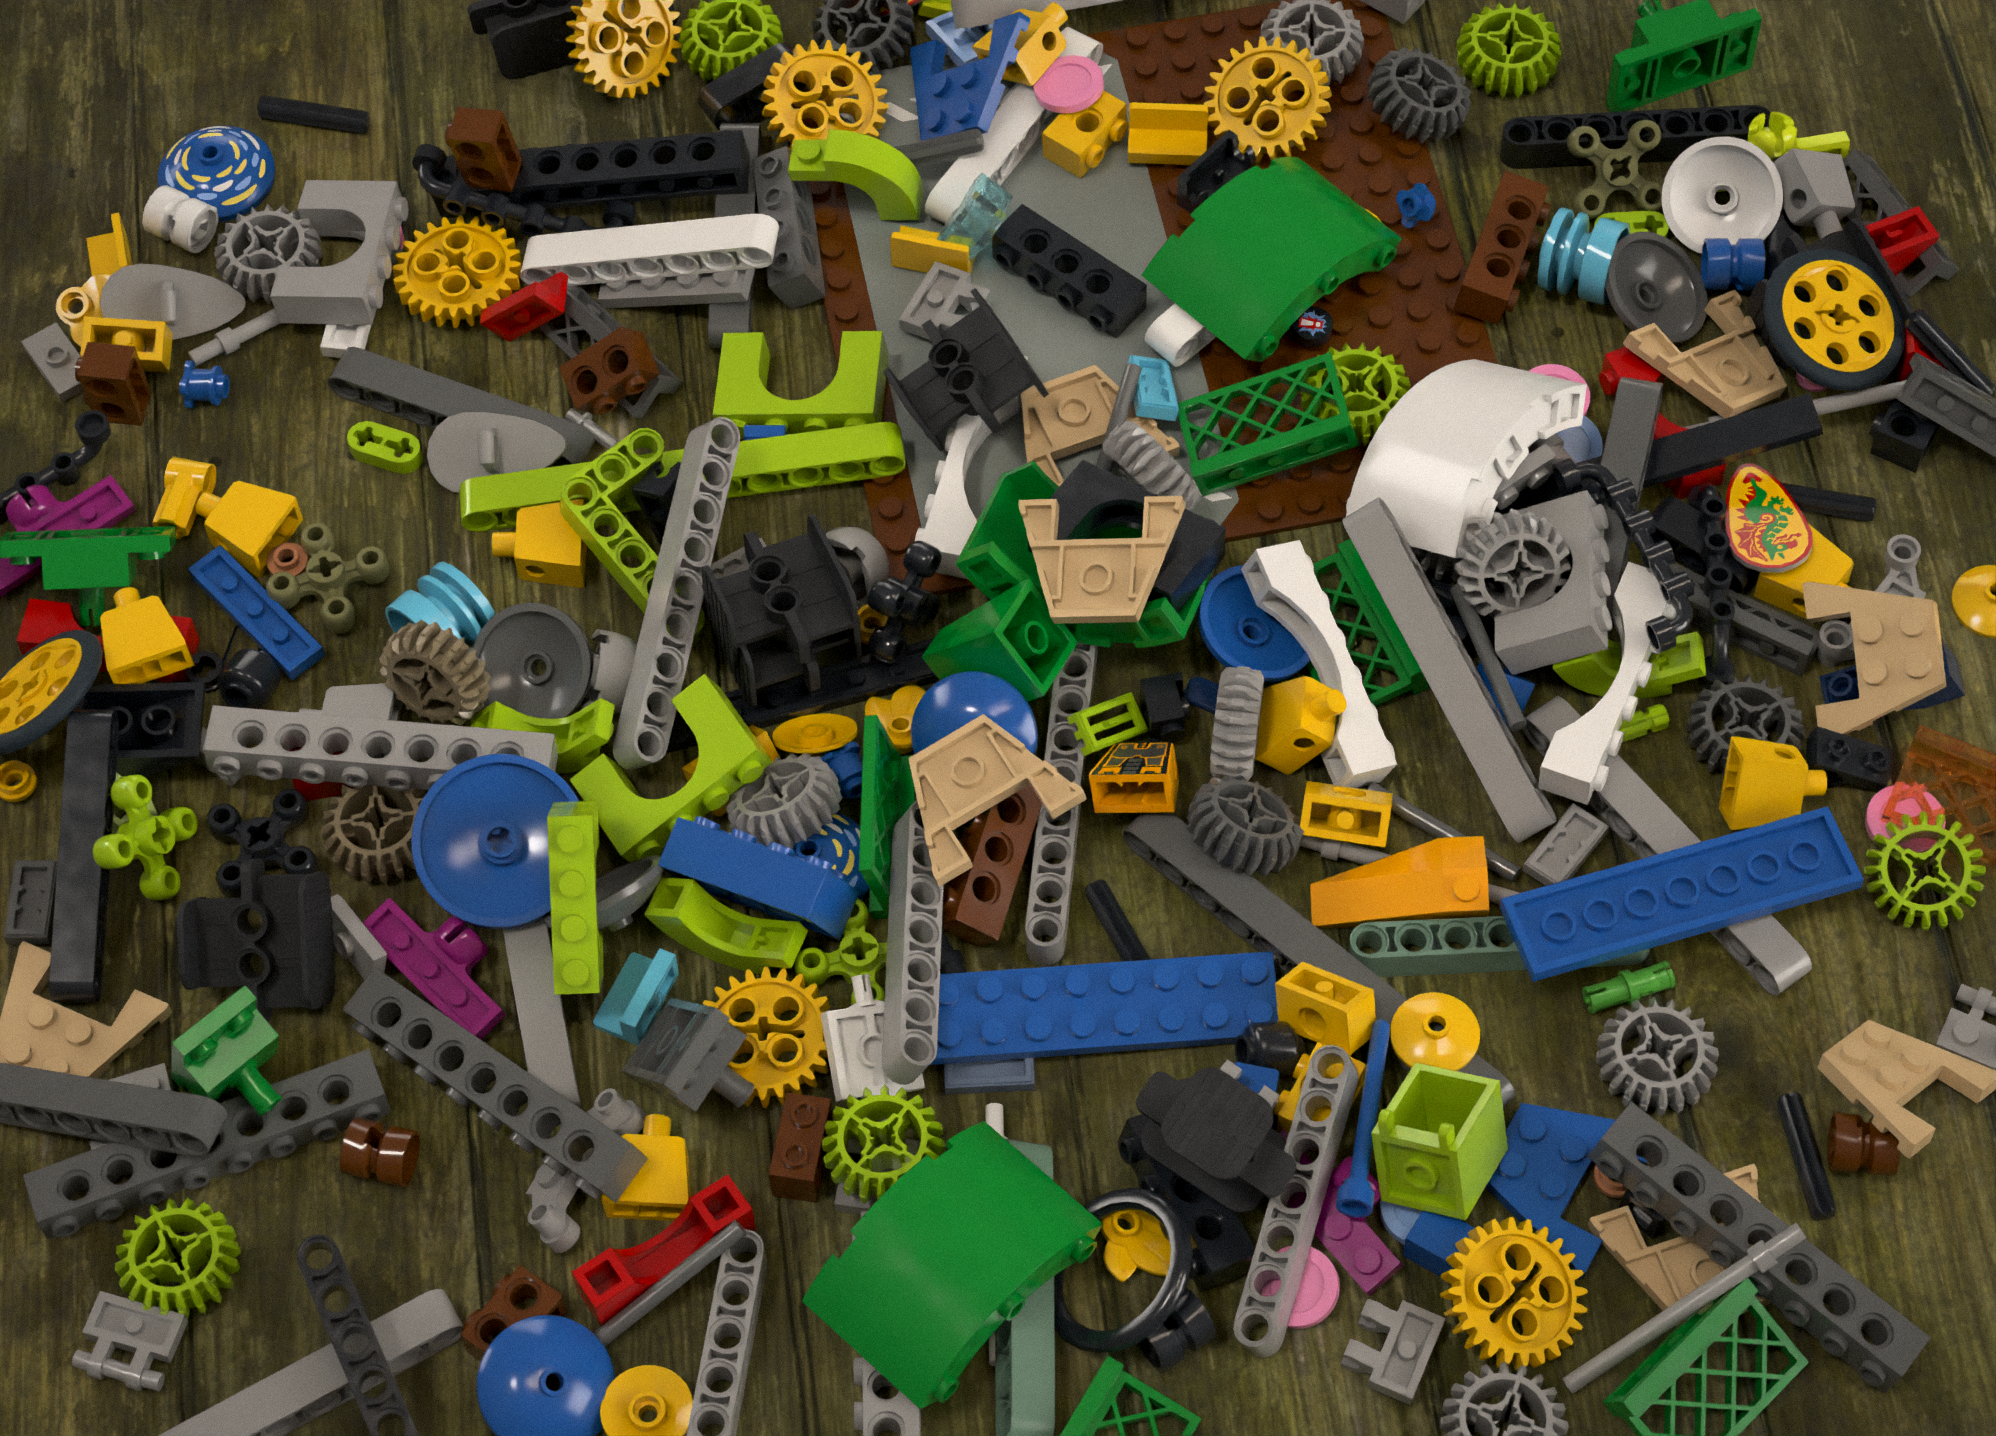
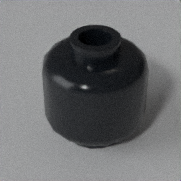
(249, 679)
(1270, 1046)

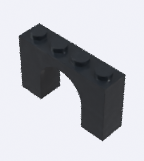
(1099, 500)

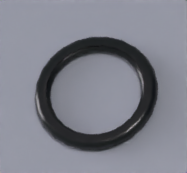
(1168, 1295)

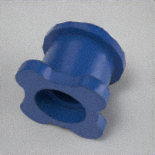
(203, 385)
(847, 768)

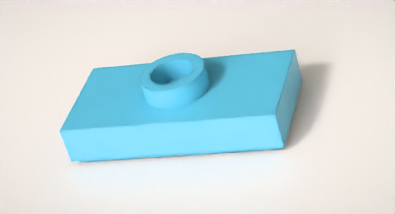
(1155, 389)

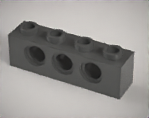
(796, 263)

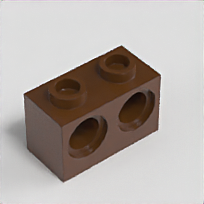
(484, 148)
(606, 363)
(114, 382)
(798, 1151)
(501, 1309)

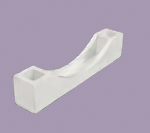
(948, 510)
(1288, 590)
(1580, 750)

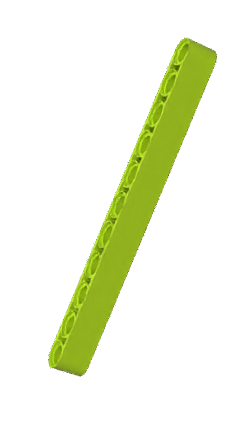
(759, 468)

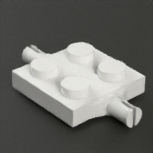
(855, 1046)

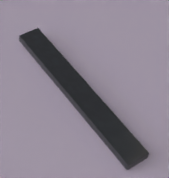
(1708, 446)
(840, 686)

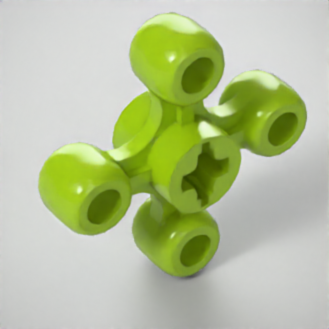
(145, 837)
(844, 960)

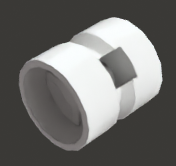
(180, 219)

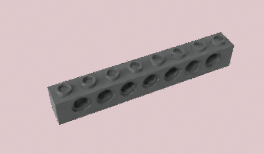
(613, 1159)
(98, 1169)
(1747, 1222)

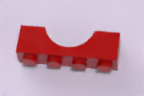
(1627, 364)
(48, 618)
(622, 1275)

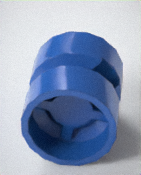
(1732, 263)

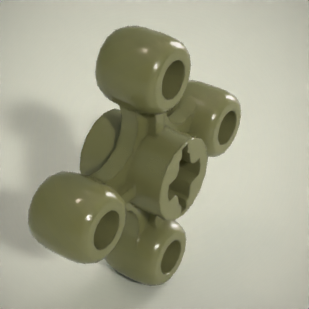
(1602, 157)
(328, 577)

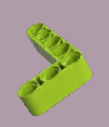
(602, 511)

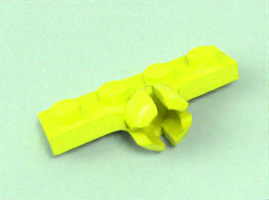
(1782, 134)

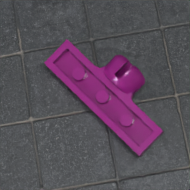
(94, 508)
(438, 965)
(1351, 1237)

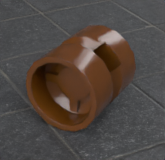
(1860, 1144)
(373, 1150)

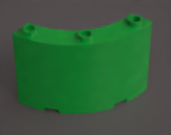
(1268, 253)
(999, 558)
(949, 1261)

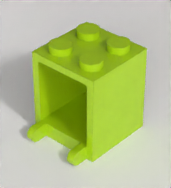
(1440, 1141)

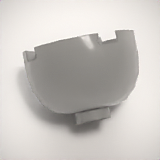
(861, 558)
(610, 668)

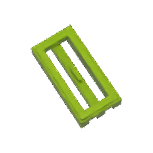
(1087, 732)

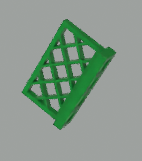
(1272, 449)
(1380, 623)
(884, 799)
(1690, 1343)
(1102, 1394)

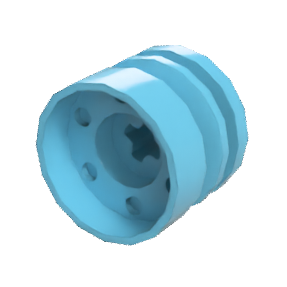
(1575, 254)
(443, 598)

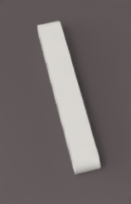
(1009, 138)
(653, 250)

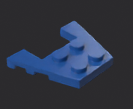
(968, 93)
(1544, 1171)

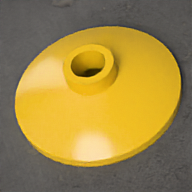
(1974, 602)
(815, 734)
(1444, 1049)
(643, 1390)

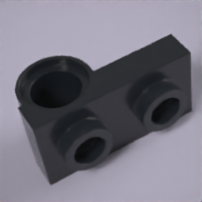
(1849, 760)

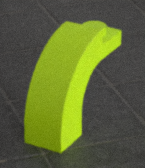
(863, 163)
(1598, 670)
(576, 736)
(720, 933)

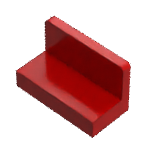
(527, 308)

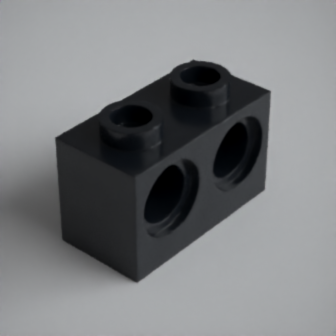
(1917, 434)

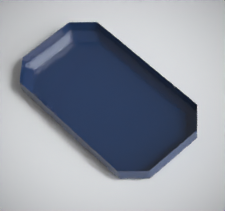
(1202, 693)

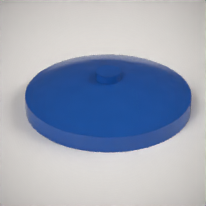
(486, 840)

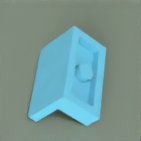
(637, 996)

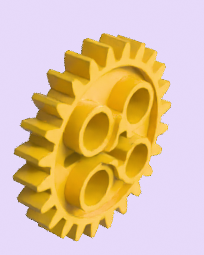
(605, 60)
(816, 70)
(1241, 80)
(456, 270)
(768, 1000)
(1543, 1323)

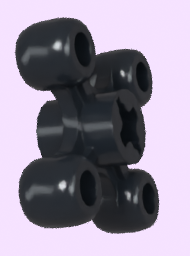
(904, 601)
(262, 839)

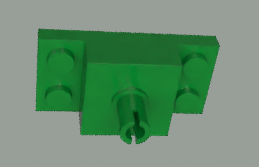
(1680, 52)
(88, 559)
(226, 1052)

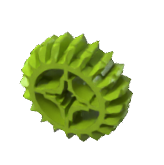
(727, 35)
(1532, 54)
(1359, 377)
(1908, 857)
(859, 1122)
(141, 1276)

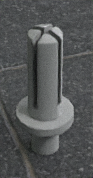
(600, 435)

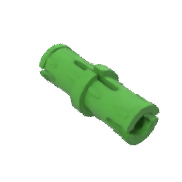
(1628, 987)

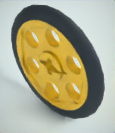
(1809, 356)
(46, 686)

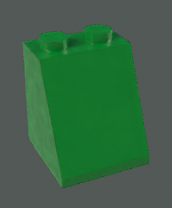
(1005, 638)

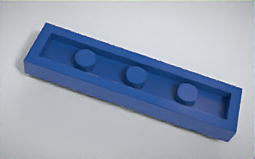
(255, 612)

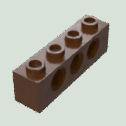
(1501, 249)
(982, 918)

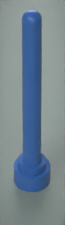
(1355, 1196)

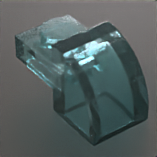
(977, 215)

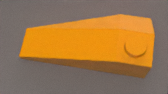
(1420, 883)

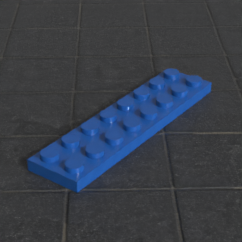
(1680, 893)
(1103, 1007)

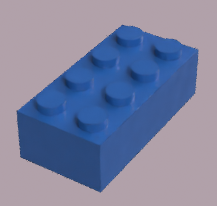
(760, 875)

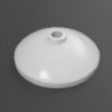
(1714, 166)

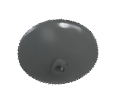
(1656, 284)
(517, 642)
(624, 892)

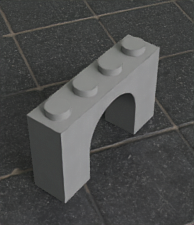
(354, 287)
(1577, 616)

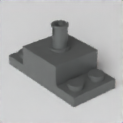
(689, 1056)

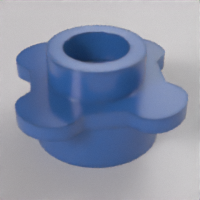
(1416, 205)

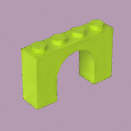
(849, 400)
(725, 763)
(573, 898)

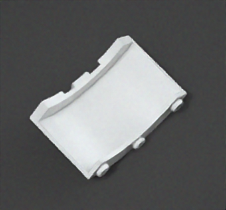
(1455, 443)

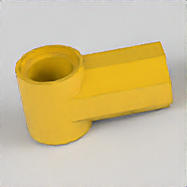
(184, 484)

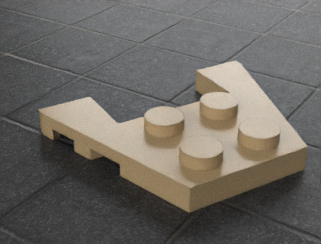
(1725, 373)
(1075, 418)
(1099, 576)
(1893, 648)
(970, 775)
(59, 1039)
(1890, 1069)
(1671, 1267)

